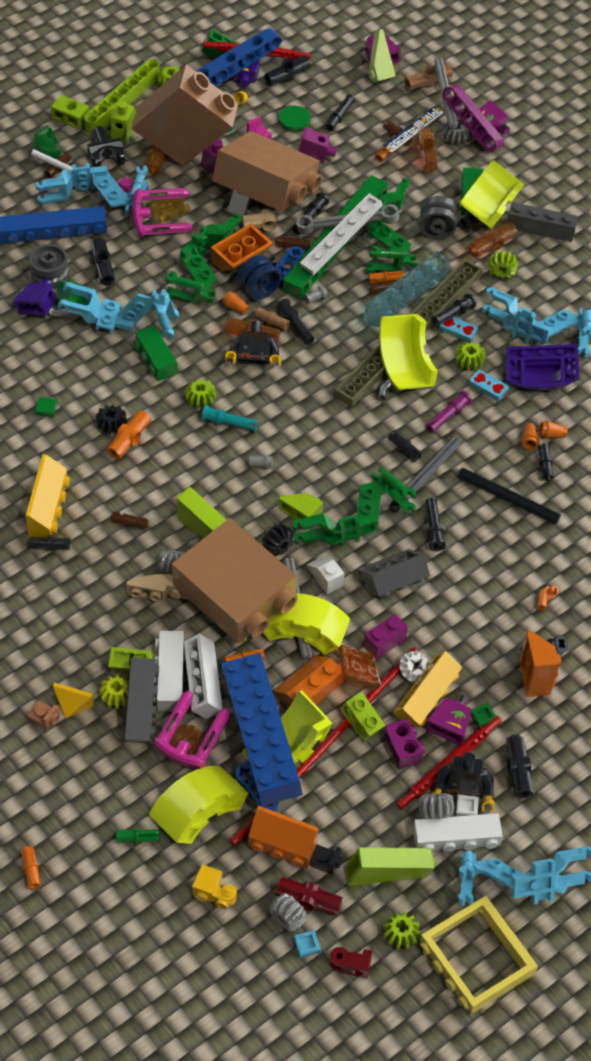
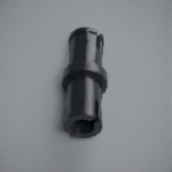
(405, 445)
(545, 462)
(49, 543)

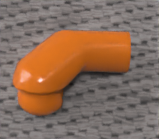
(545, 595)

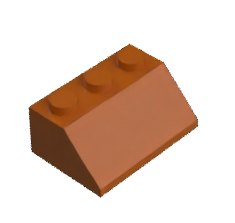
(239, 248)
(539, 665)
(315, 678)
(283, 837)

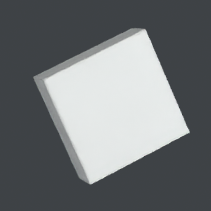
(466, 805)

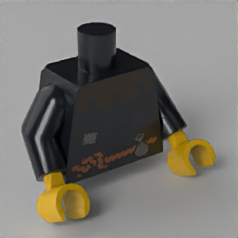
(254, 346)
(466, 777)

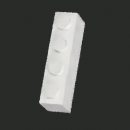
(170, 669)
(203, 676)
(458, 832)

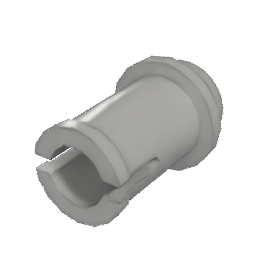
(316, 294)
(261, 461)

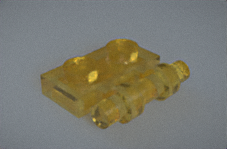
(167, 208)

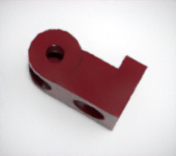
(351, 962)

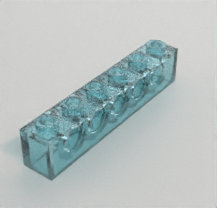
(407, 288)

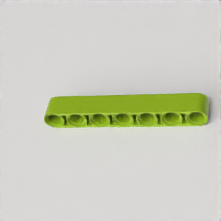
(127, 91)

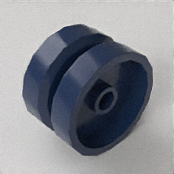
(259, 277)

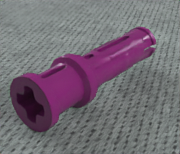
(454, 407)

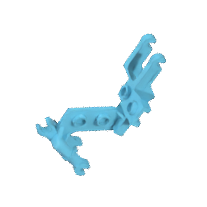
(82, 180)
(109, 315)
(525, 326)
(538, 884)

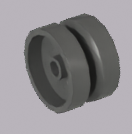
(438, 217)
(49, 263)

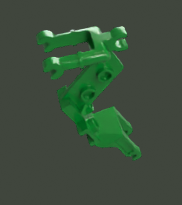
(397, 244)
(192, 259)
(367, 512)

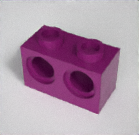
(400, 744)

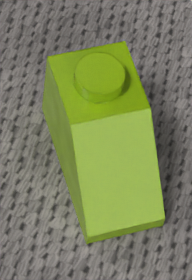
(300, 505)

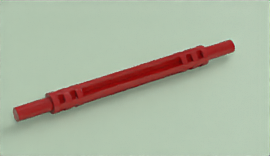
(278, 52)
(430, 778)

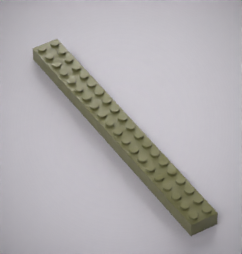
(441, 298)

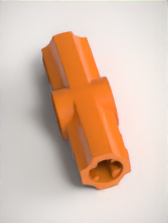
(128, 434)

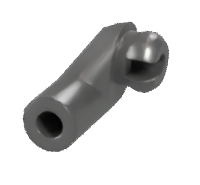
(383, 389)

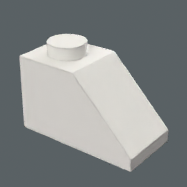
(327, 574)

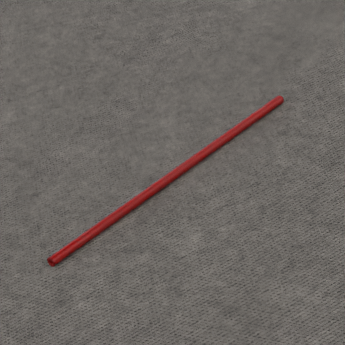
(324, 746)

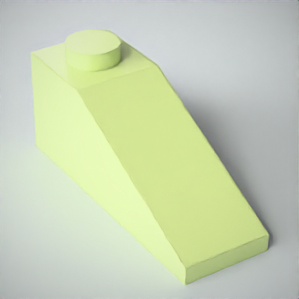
(380, 61)

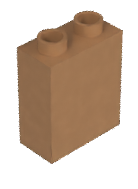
(185, 115)
(267, 171)
(235, 581)

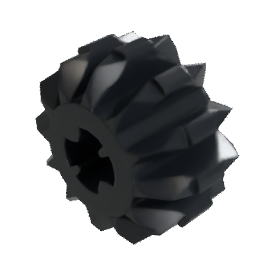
(110, 418)
(278, 539)

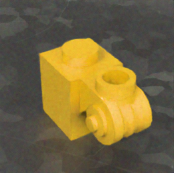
(207, 888)

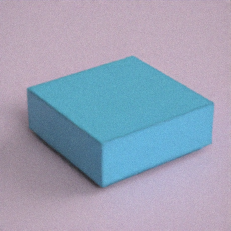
(307, 944)

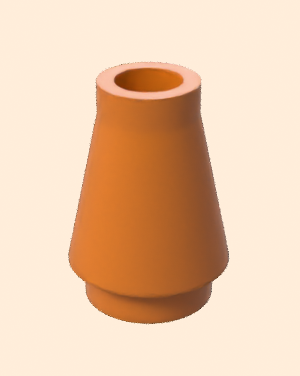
(235, 303)
(552, 430)
(530, 438)

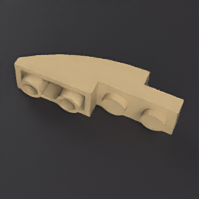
(154, 587)

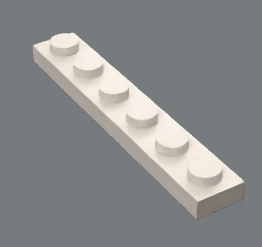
(341, 234)

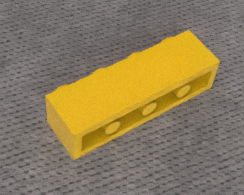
(428, 689)

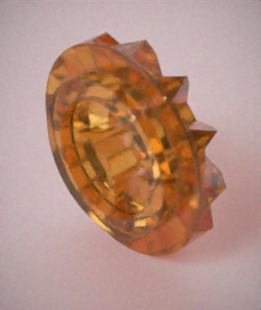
(192, 733)

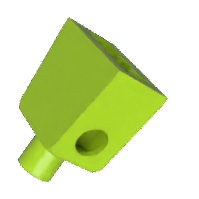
(122, 121)

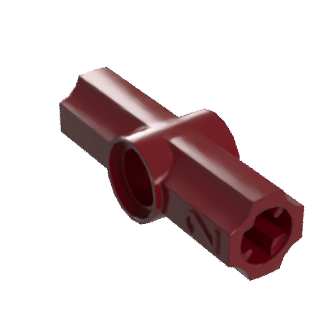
(310, 896)

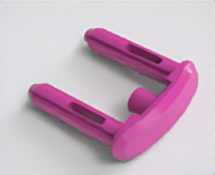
(139, 213)
(179, 753)

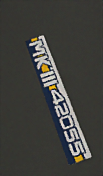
(412, 129)

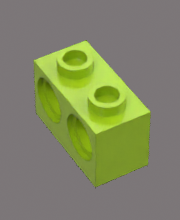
(121, 658)
(362, 717)

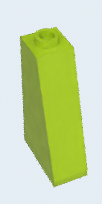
(197, 513)
(388, 865)

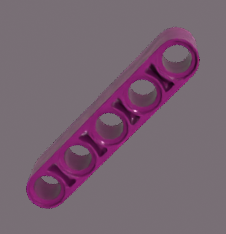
(479, 122)

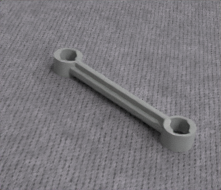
(334, 221)

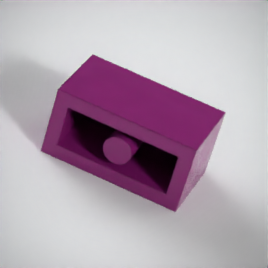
(385, 636)

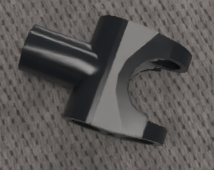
(105, 148)

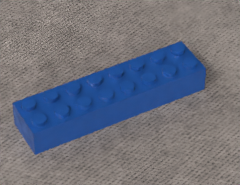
(261, 729)

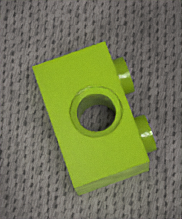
(69, 112)

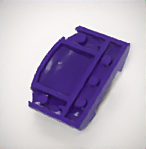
(542, 366)

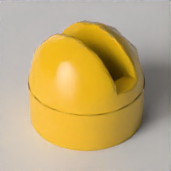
(239, 96)

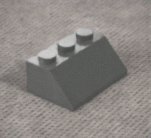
(395, 572)

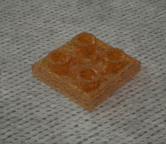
(359, 666)

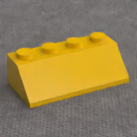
(47, 498)

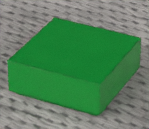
(46, 407)
(482, 715)

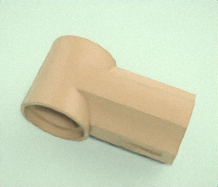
(265, 220)

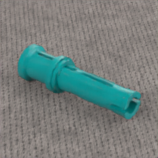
(220, 417)

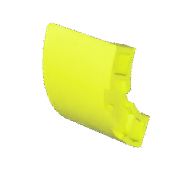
(491, 193)
(403, 352)
(312, 619)
(303, 727)
(194, 799)

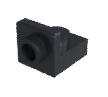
(326, 859)

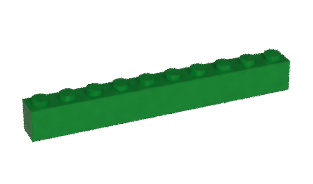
(300, 280)

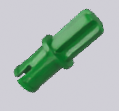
(137, 835)

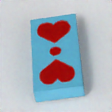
(459, 329)
(488, 385)

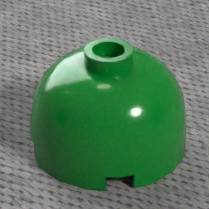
(46, 142)

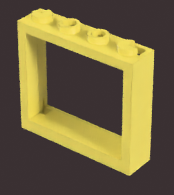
(505, 935)

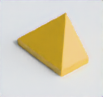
(72, 700)

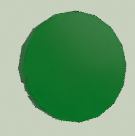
(294, 118)

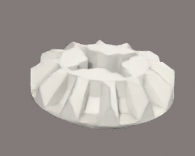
(406, 665)

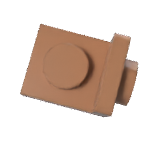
(44, 715)

